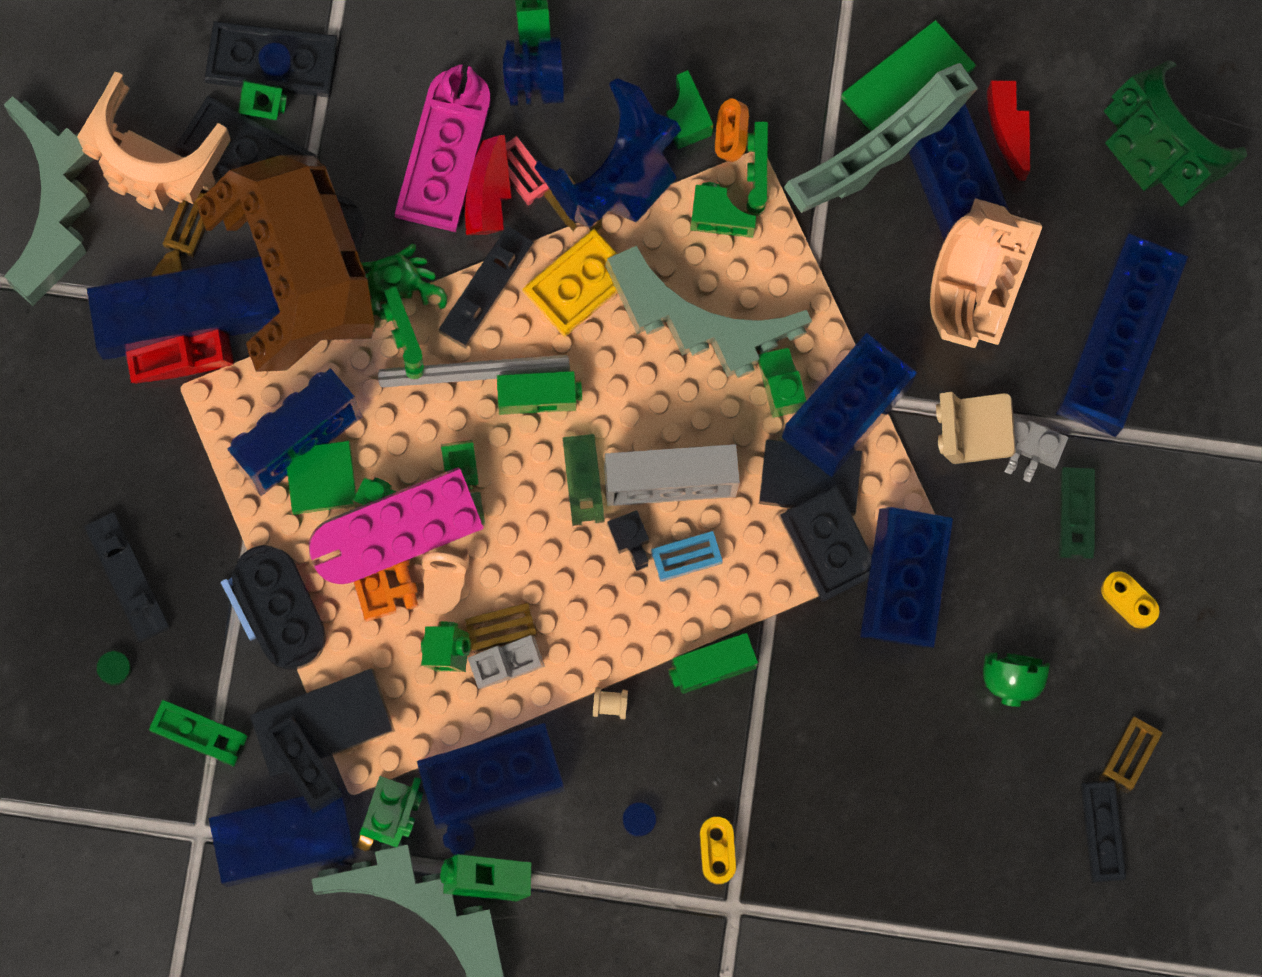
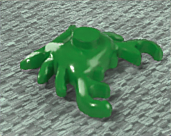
(400, 273)

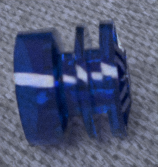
(534, 71)

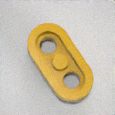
(1128, 601)
(717, 851)

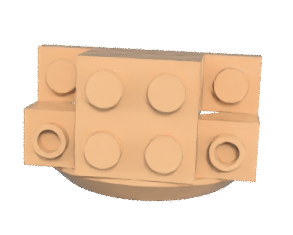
(140, 165)
(983, 268)

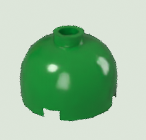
(1015, 677)

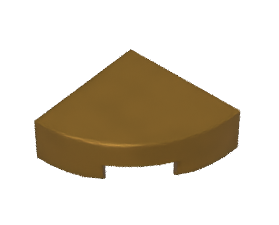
(169, 264)

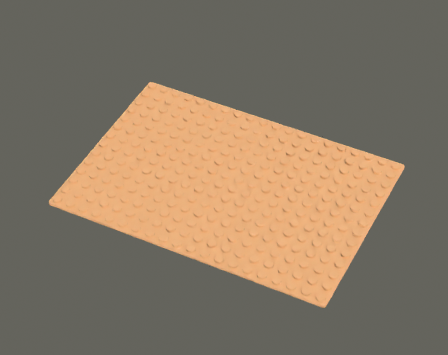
(586, 600)

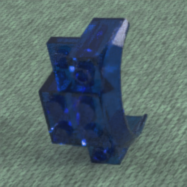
(631, 174)

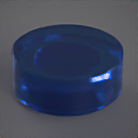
(274, 59)
(639, 819)

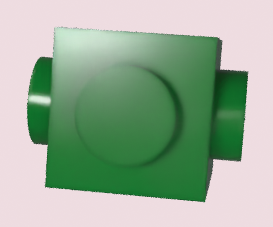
(445, 647)

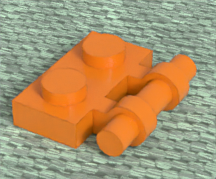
(377, 597)

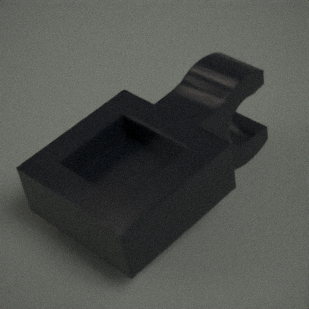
(628, 536)

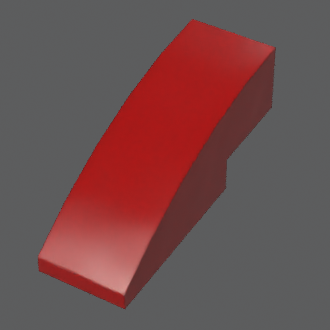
(1010, 126)
(487, 188)
(180, 357)

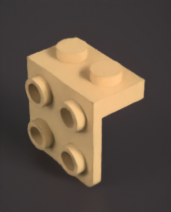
(976, 427)

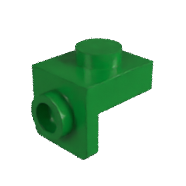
(461, 455)

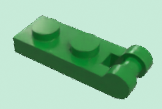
(757, 170)
(403, 333)
(197, 732)

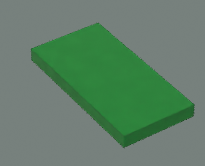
(904, 75)

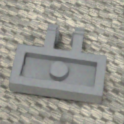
(1035, 443)

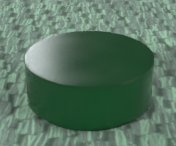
(114, 668)

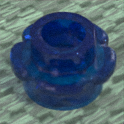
(459, 847)

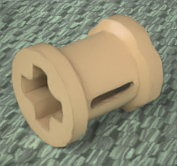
(610, 703)

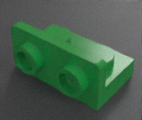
(390, 811)

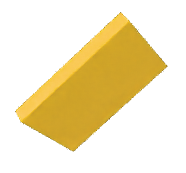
(574, 284)

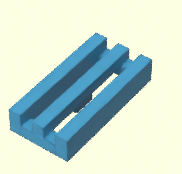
(660, 565)

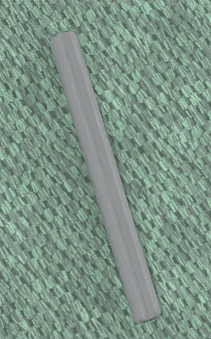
(475, 370)

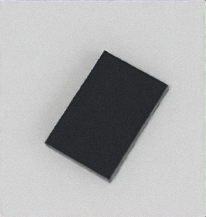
(792, 478)
(828, 543)

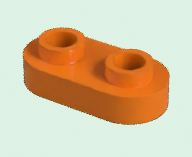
(731, 130)

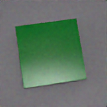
(322, 478)

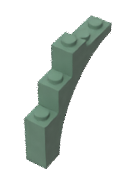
(886, 143)
(54, 243)
(734, 340)
(394, 879)

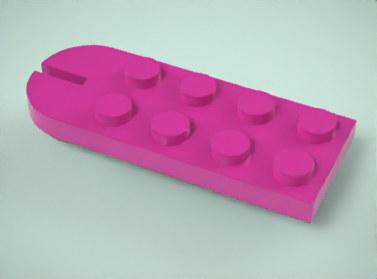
(444, 150)
(395, 528)

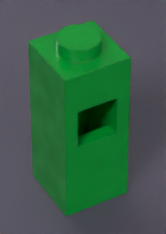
(538, 392)
(713, 663)
(486, 877)

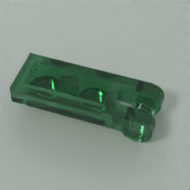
(583, 478)
(1077, 512)

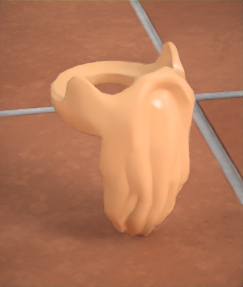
(443, 581)

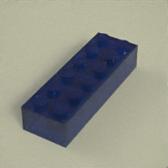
(186, 303)
(1122, 335)

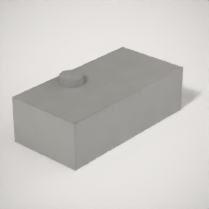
(671, 475)

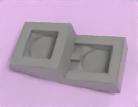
(506, 662)

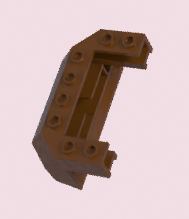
(303, 252)

